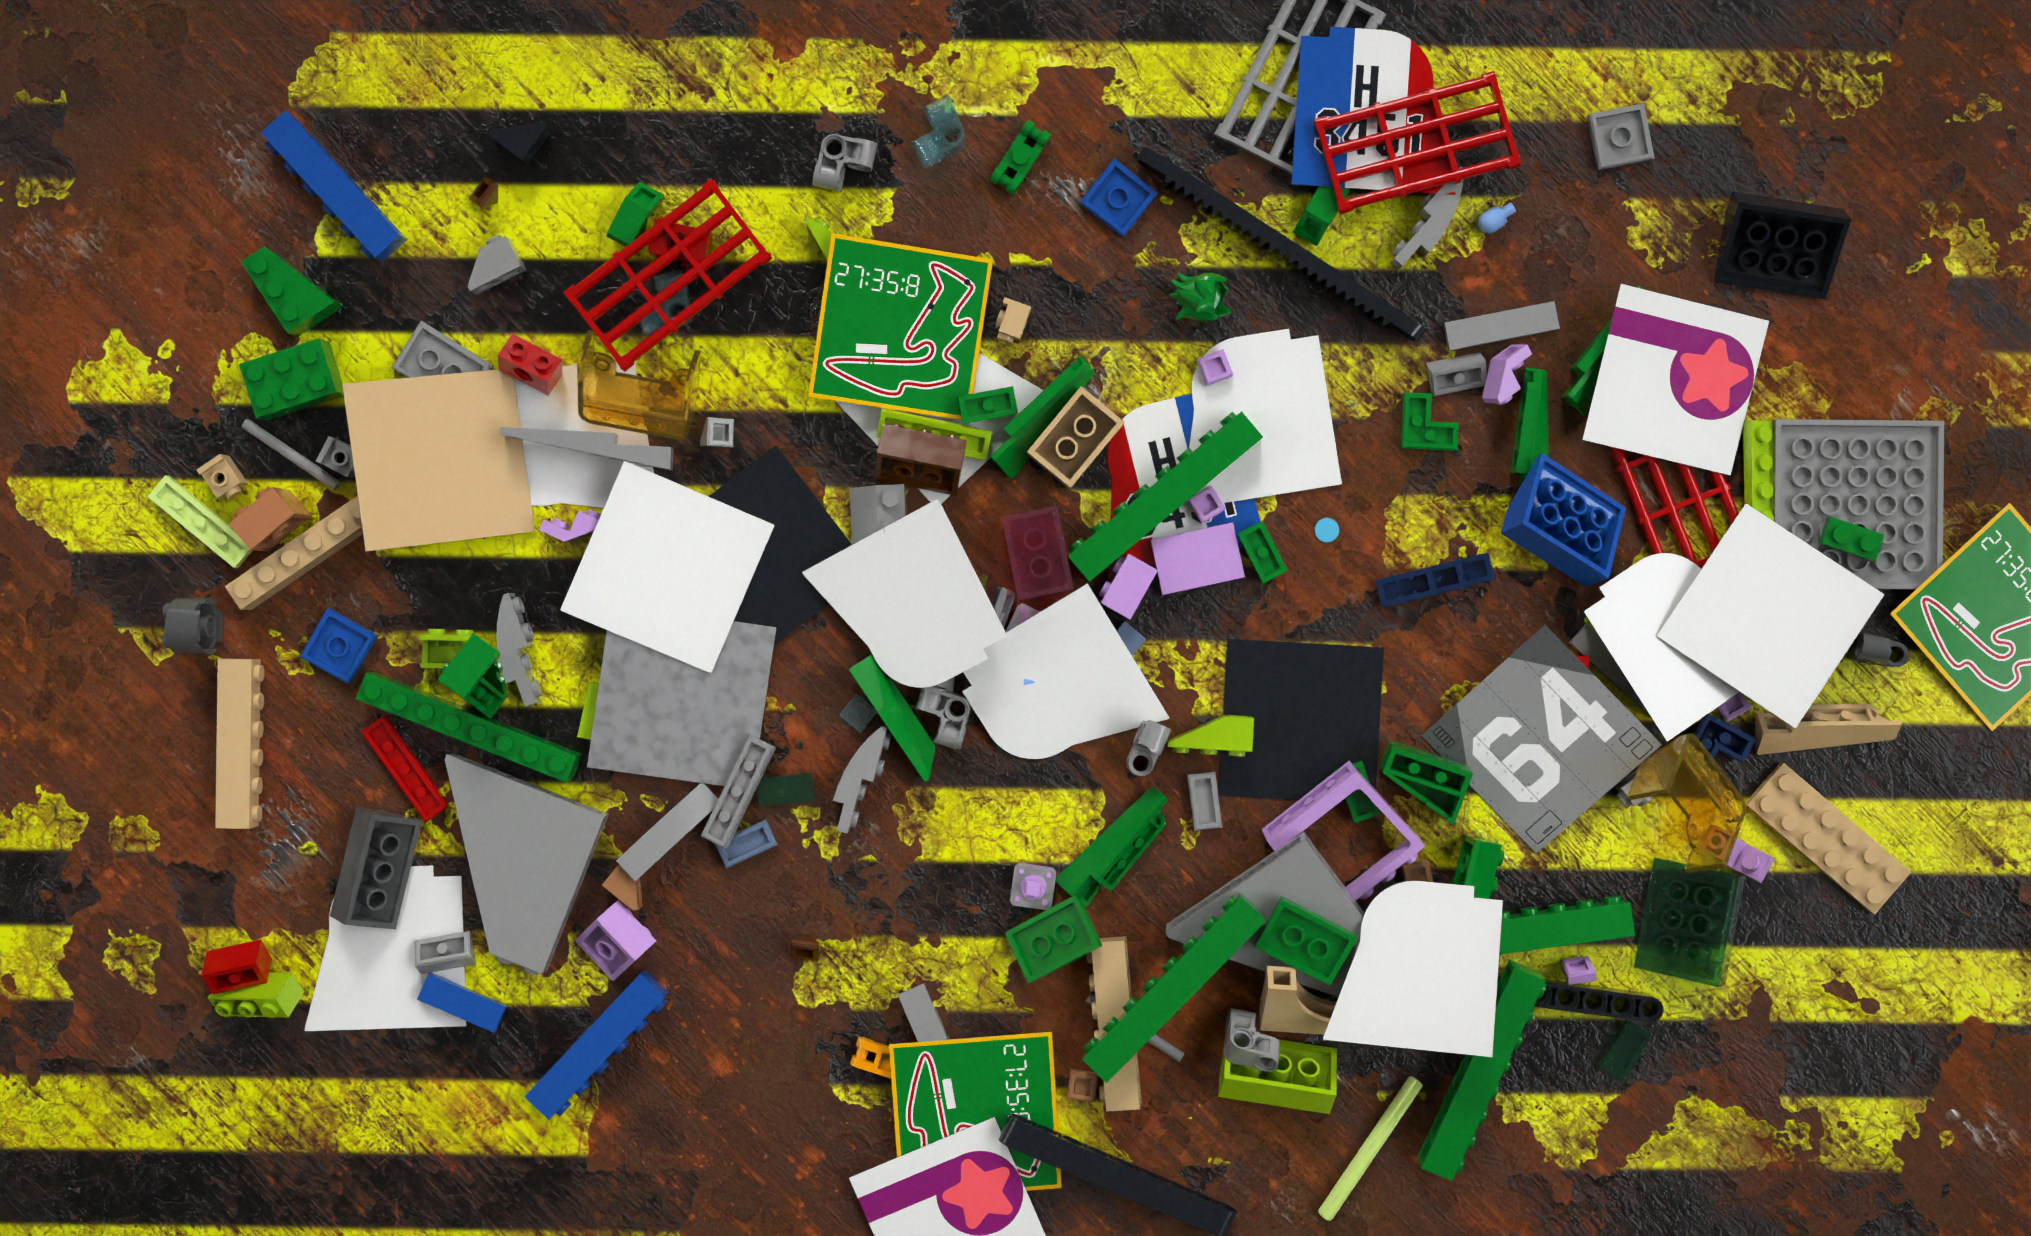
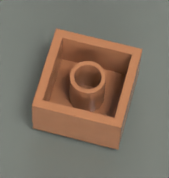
(269, 519)

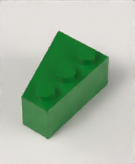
(289, 293)
(476, 676)
(1429, 777)

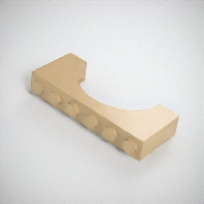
(1289, 1007)

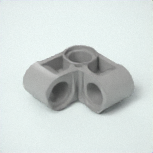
(855, 154)
(951, 726)
(1149, 743)
(1247, 1046)

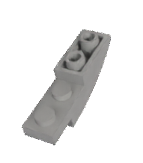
(1437, 212)
(512, 638)
(862, 766)

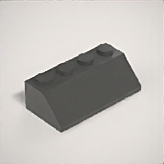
(375, 868)

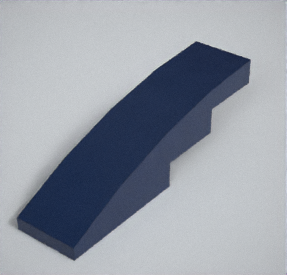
(1435, 579)

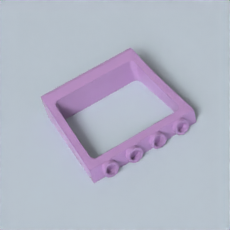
(1323, 799)

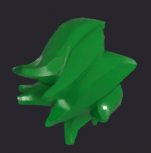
(1201, 296)

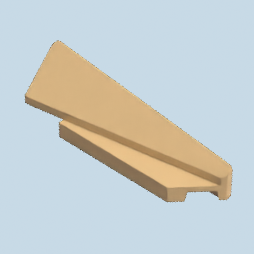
(1824, 727)

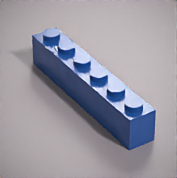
(334, 186)
(593, 1048)

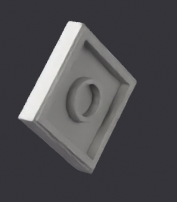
(1620, 137)

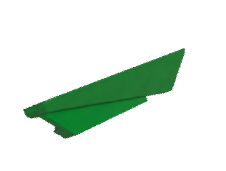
(1587, 368)
(1038, 415)
(1532, 423)
(896, 714)
(1115, 849)

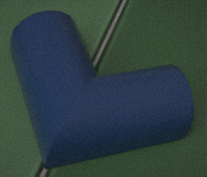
(1723, 737)

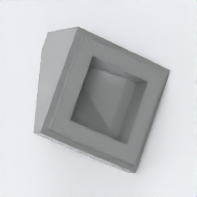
(717, 432)

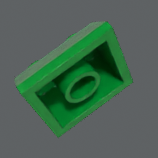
(1478, 865)

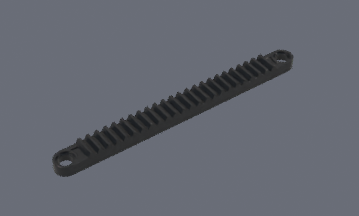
(1280, 244)

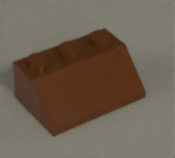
(919, 459)

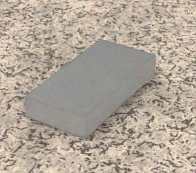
(1204, 800)

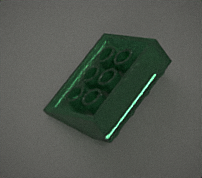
(1689, 922)

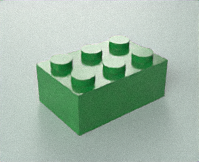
(292, 379)

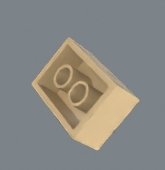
(1075, 437)

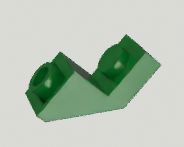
(634, 213)
(1318, 214)

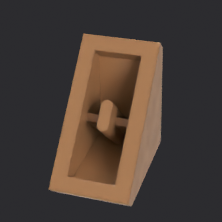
(624, 888)

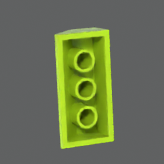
(1302, 1081)

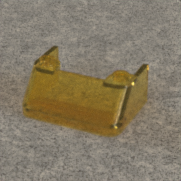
(633, 400)
(1701, 792)

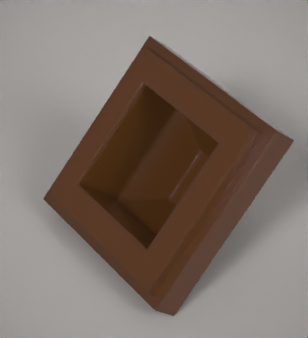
(485, 193)
(805, 948)

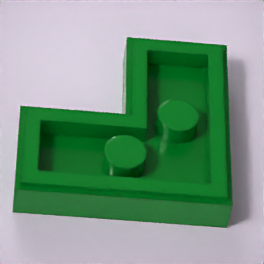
(1419, 431)

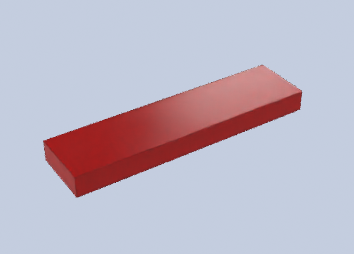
(405, 768)

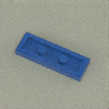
(462, 1002)

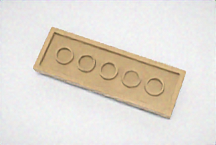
(1827, 838)

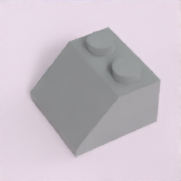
(875, 508)

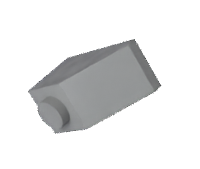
(495, 264)

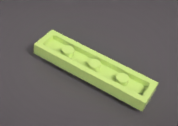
(200, 521)

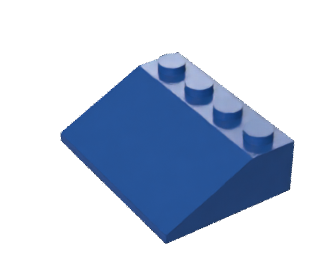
(1565, 522)

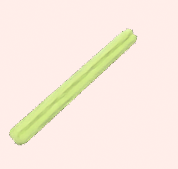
(1370, 1148)

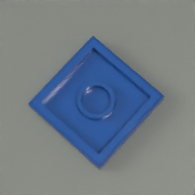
(1118, 198)
(339, 646)

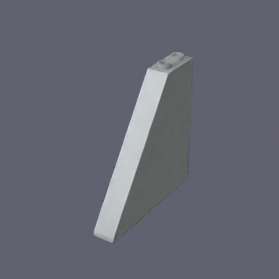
(523, 856)
(1298, 875)

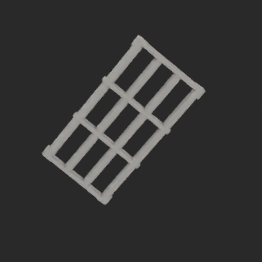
(1275, 92)

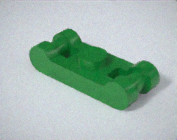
(1020, 157)

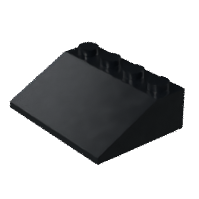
(1780, 245)

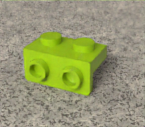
(442, 648)

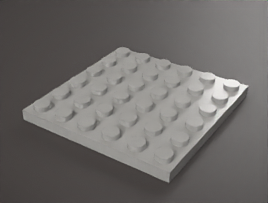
(1870, 476)

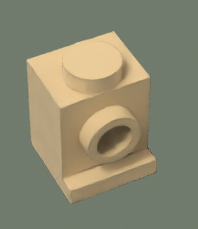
(1012, 321)
(233, 478)

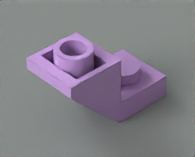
(1500, 379)
(582, 526)
(1750, 861)

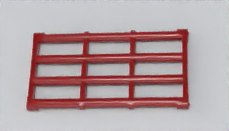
(1439, 122)
(637, 280)
(1670, 508)

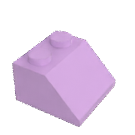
(615, 940)

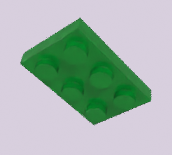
(1053, 939)
(1305, 940)

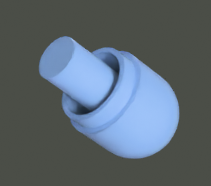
(1495, 218)

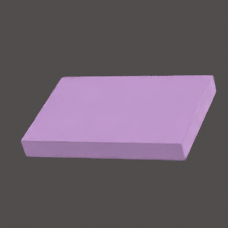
(1197, 558)

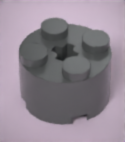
(192, 625)

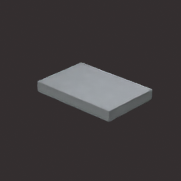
(436, 354)

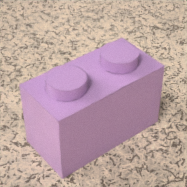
(1128, 585)

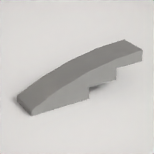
(668, 831)
(922, 1014)

